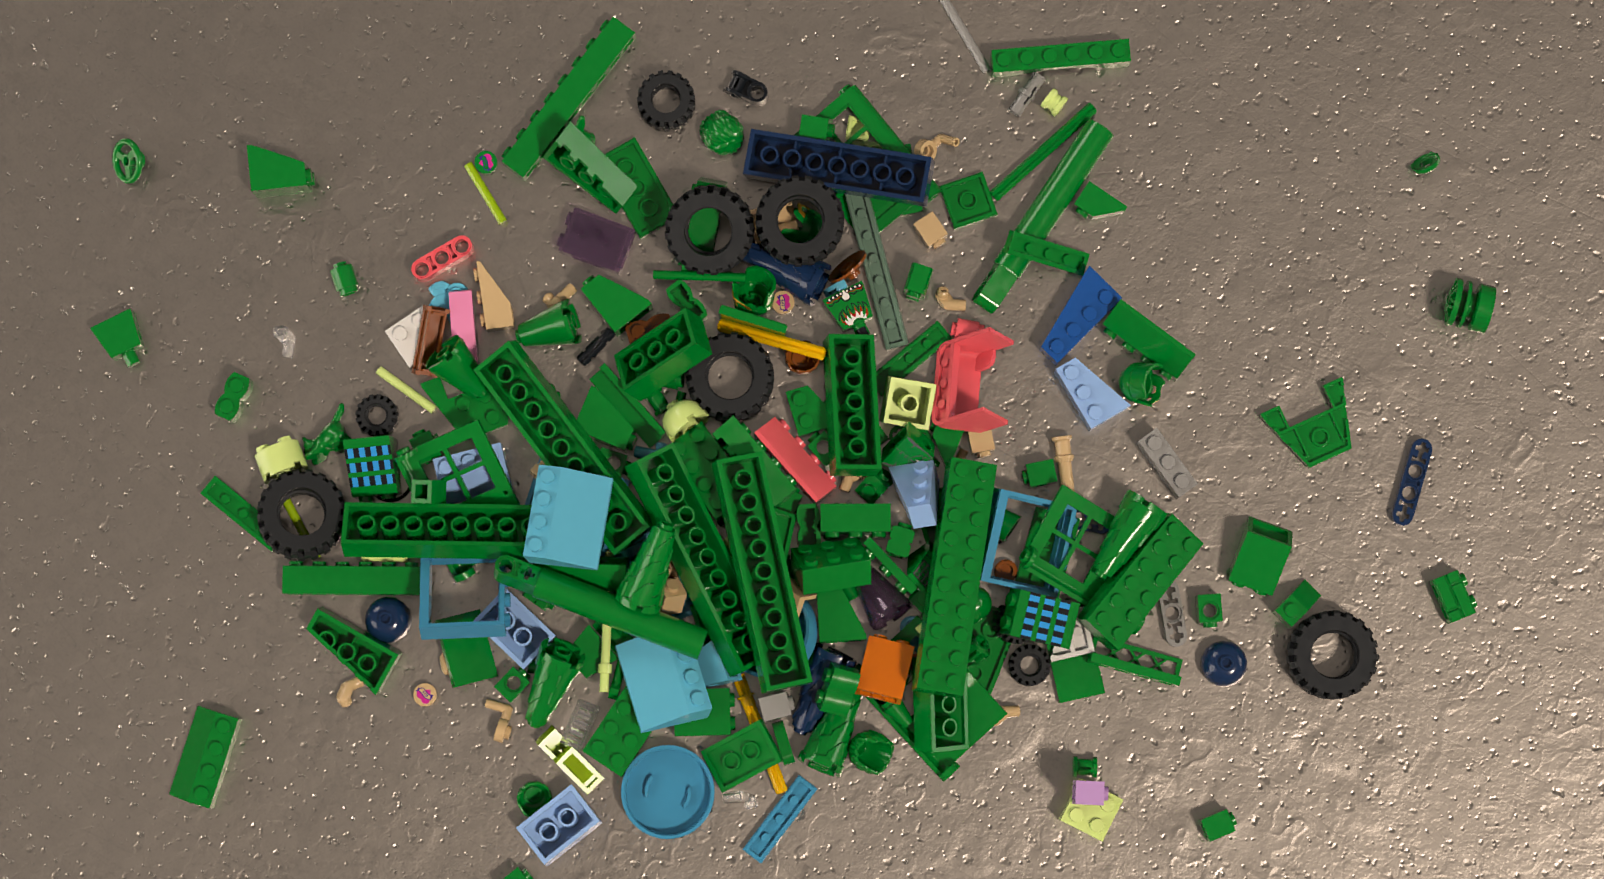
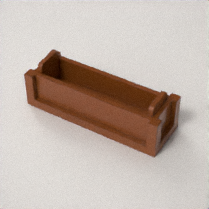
(429, 337)

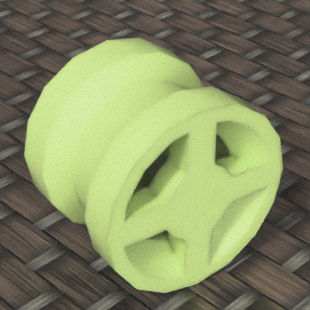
(1054, 102)

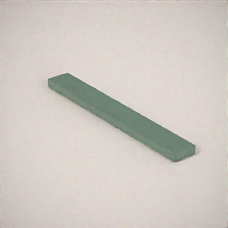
(877, 271)

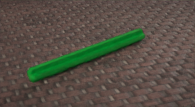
(1043, 151)

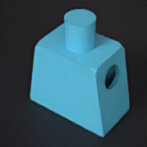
(713, 669)

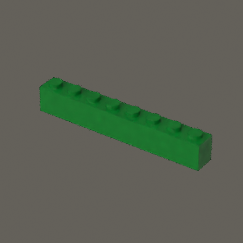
(568, 98)

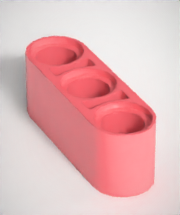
(448, 248)

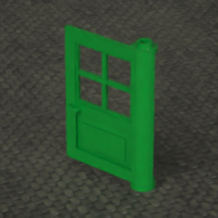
(852, 97)
(503, 493)
(1030, 558)
(982, 714)

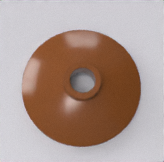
(848, 267)

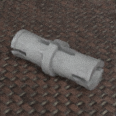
(1026, 94)

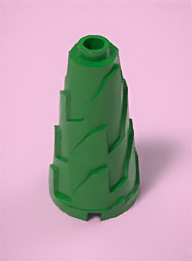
(1128, 531)
(649, 571)
(554, 672)
(830, 741)

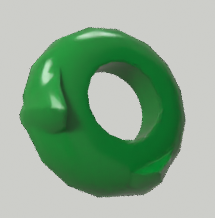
(1419, 164)

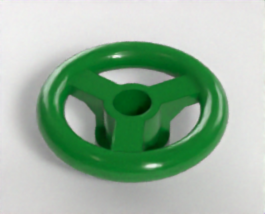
(133, 161)

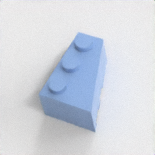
(1089, 394)
(918, 491)

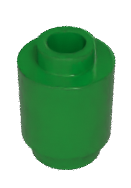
(344, 279)

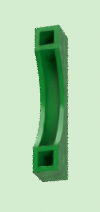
(1049, 57)

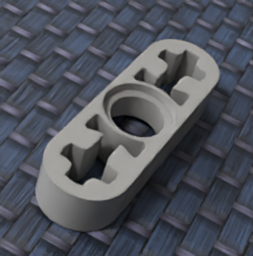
(1180, 629)

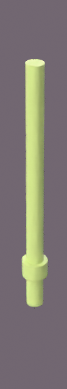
(605, 667)

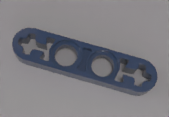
(1414, 483)

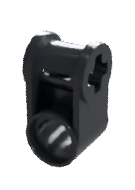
(742, 87)

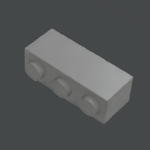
(1166, 463)
(776, 706)

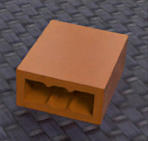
(885, 669)

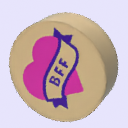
(783, 302)
(425, 694)

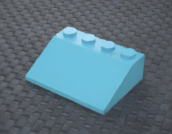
(567, 518)
(662, 685)

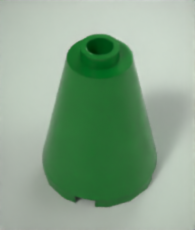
(551, 327)
(456, 367)

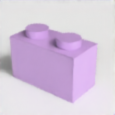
(1089, 792)

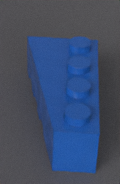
(1083, 311)

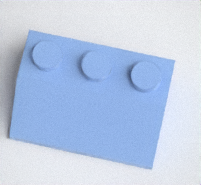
(477, 480)
(523, 636)
(559, 825)

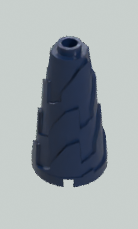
(802, 282)
(806, 713)

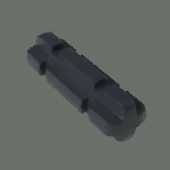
(595, 346)

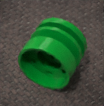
(1470, 305)

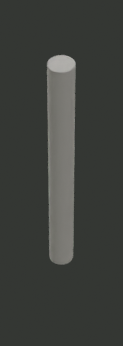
(966, 36)

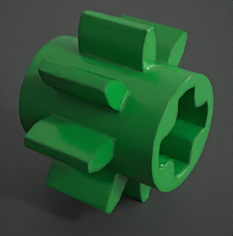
(978, 649)

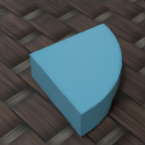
(835, 288)

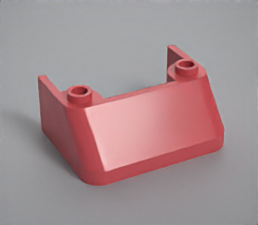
(958, 381)

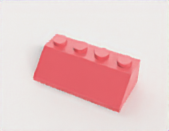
(795, 460)

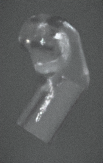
(287, 339)
(741, 796)

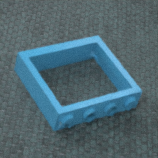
(996, 518)
(459, 629)

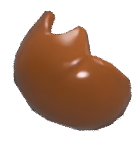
(800, 363)

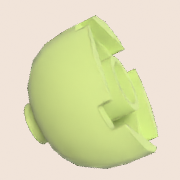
(682, 417)

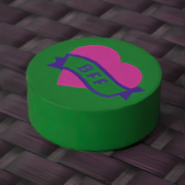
(486, 162)

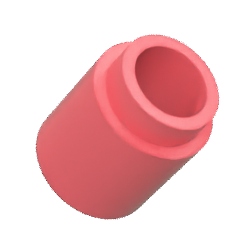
(965, 327)

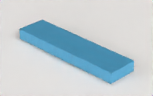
(780, 819)

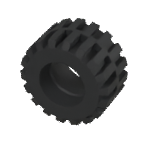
(661, 82)

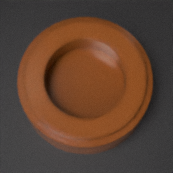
(1006, 569)

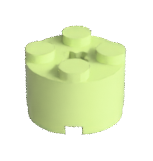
(279, 458)

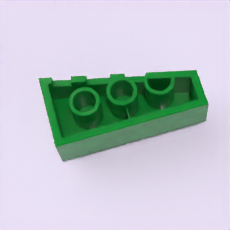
(590, 168)
(705, 222)
(737, 441)
(354, 647)

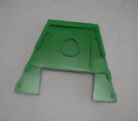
(464, 409)
(1320, 435)

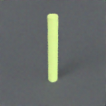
(407, 390)

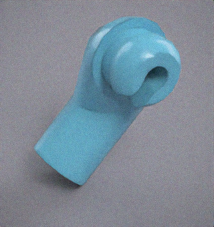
(640, 452)

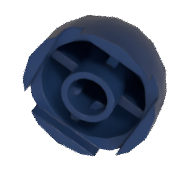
(388, 619)
(1223, 663)

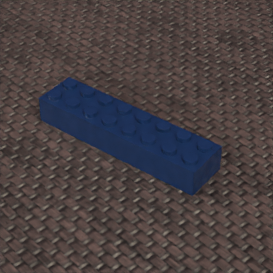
(841, 166)

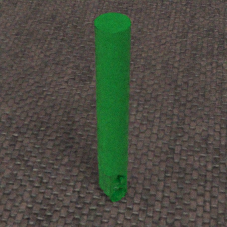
(1045, 210)
(600, 606)

